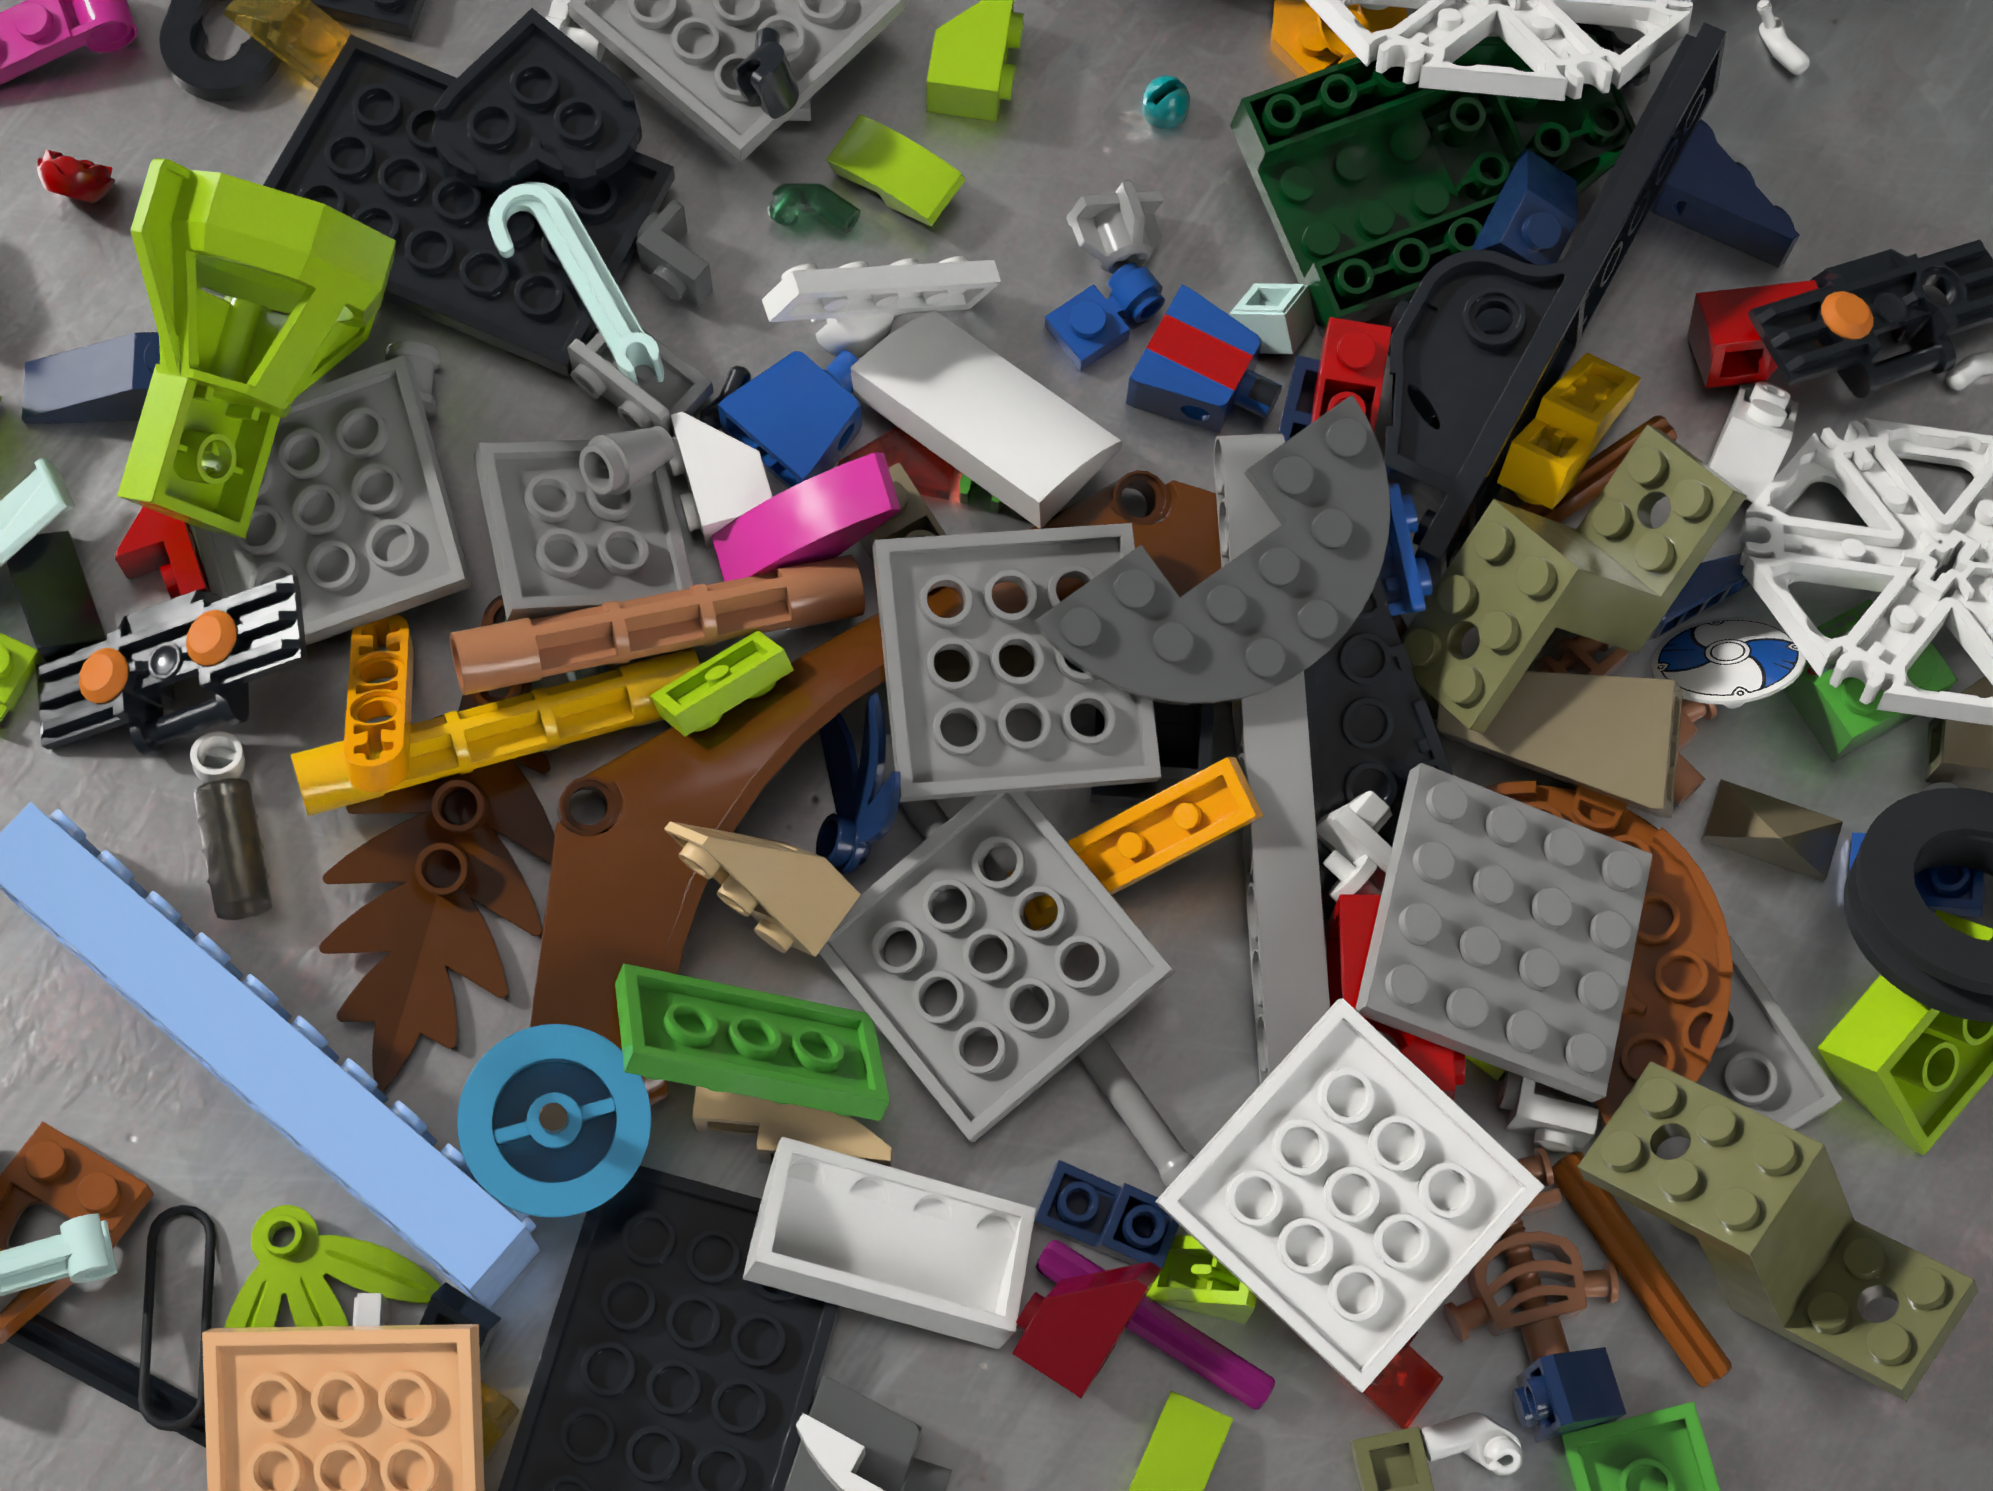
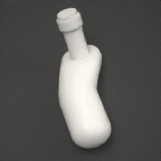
(1777, 41)
(1969, 370)

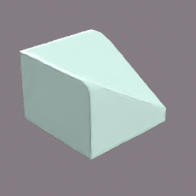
(1277, 314)

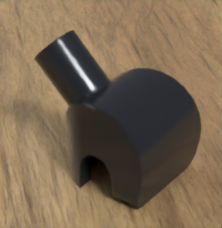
(767, 75)

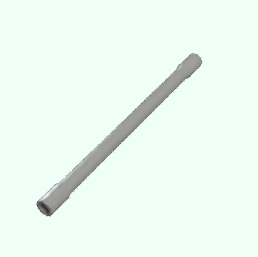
(1099, 1056)

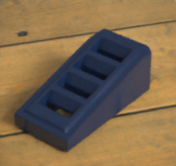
(1708, 586)

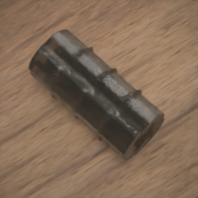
(232, 849)

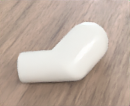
(1477, 1438)

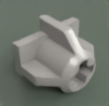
(1117, 225)

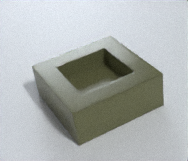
(1392, 1462)

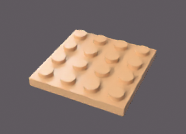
(343, 1408)

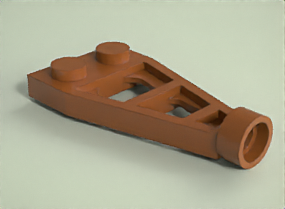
(71, 1184)

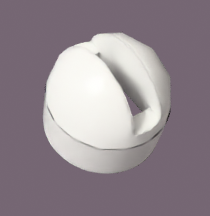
(218, 751)

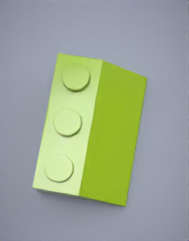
(1909, 1060)

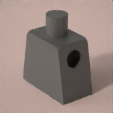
(887, 1439)

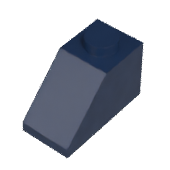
(1532, 213)

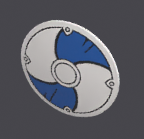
(1729, 660)

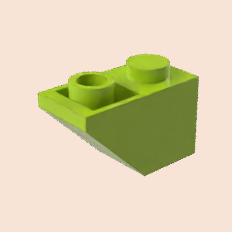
(970, 60)

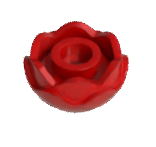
(74, 177)

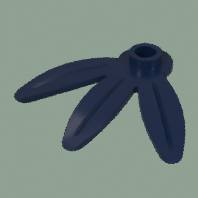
(861, 806)

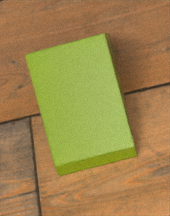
(1200, 1284)

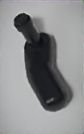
(735, 378)

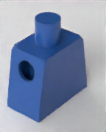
(796, 415)

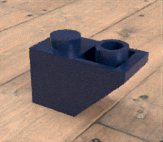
(1567, 1393)

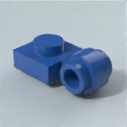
(1093, 325)

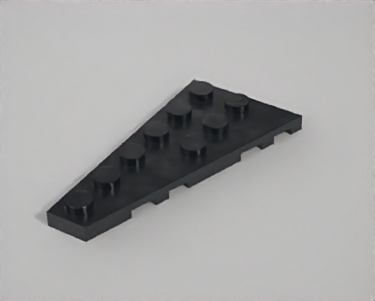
(1366, 723)

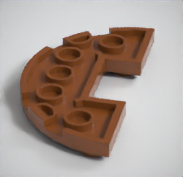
(1681, 951)

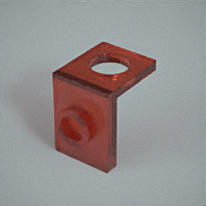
(1403, 1386)

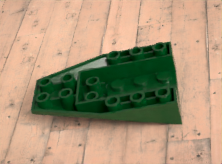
(1369, 193)

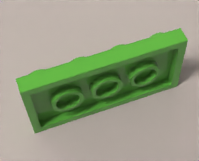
(750, 1043)

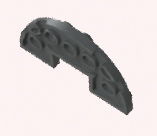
(1265, 609)

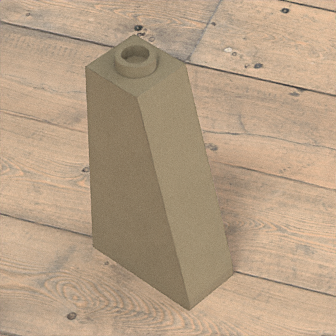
(1587, 732)

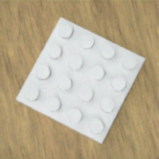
(1350, 1194)

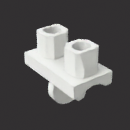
(1358, 852)

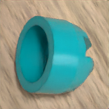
(1172, 108)

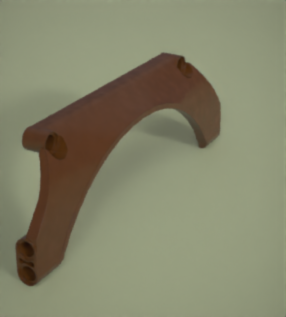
(629, 892)

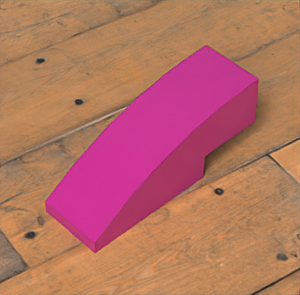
(809, 520)

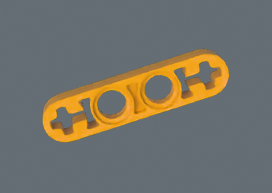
(378, 700)

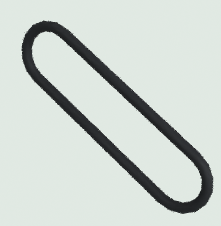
(148, 1306)

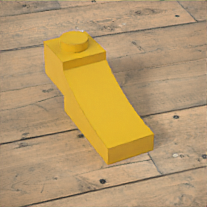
(1566, 430)

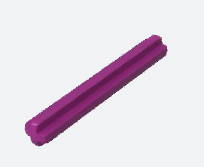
(1172, 1334)

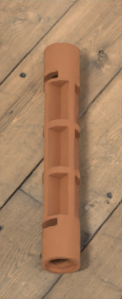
(656, 624)

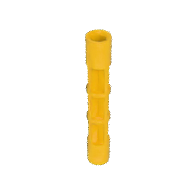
(503, 729)

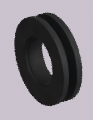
(1891, 918)

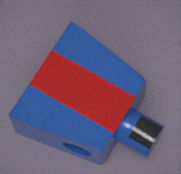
(1200, 367)

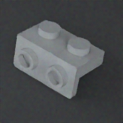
(650, 402)

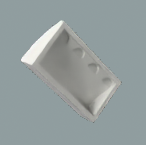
(983, 415)
(891, 1244)

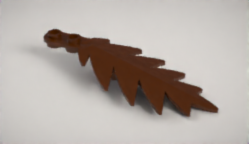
(431, 918)

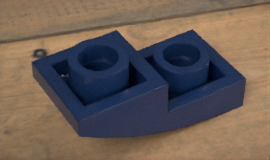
(1105, 1216)

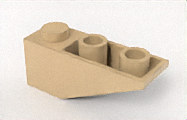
(783, 887)

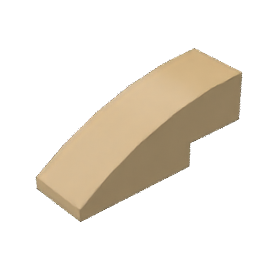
(770, 1121)

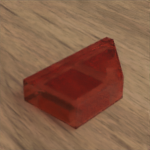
(926, 470)

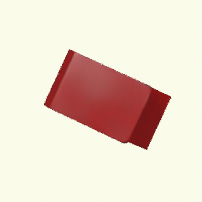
(164, 545)

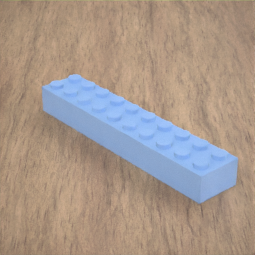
(271, 1065)

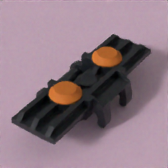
(181, 638)

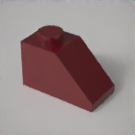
(1081, 1323)

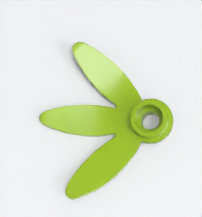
(302, 1268)

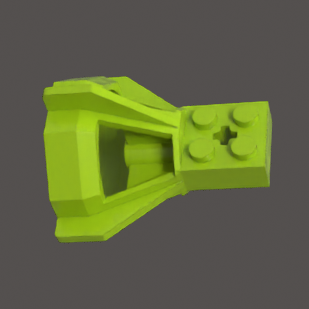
(231, 360)

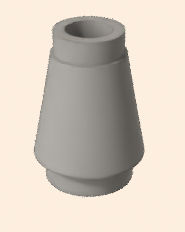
(622, 459)

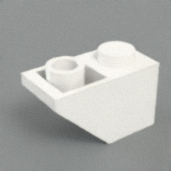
(1754, 437)
(720, 474)

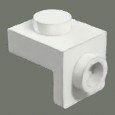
(1551, 1121)

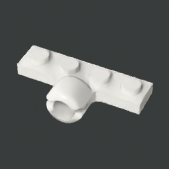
(866, 299)

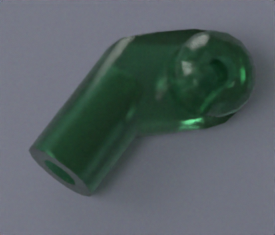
(812, 199)

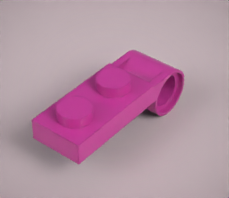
(48, 29)

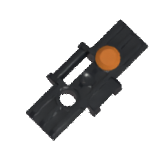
(1872, 295)

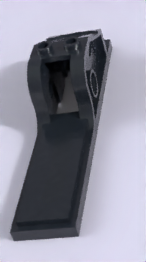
(1499, 332)

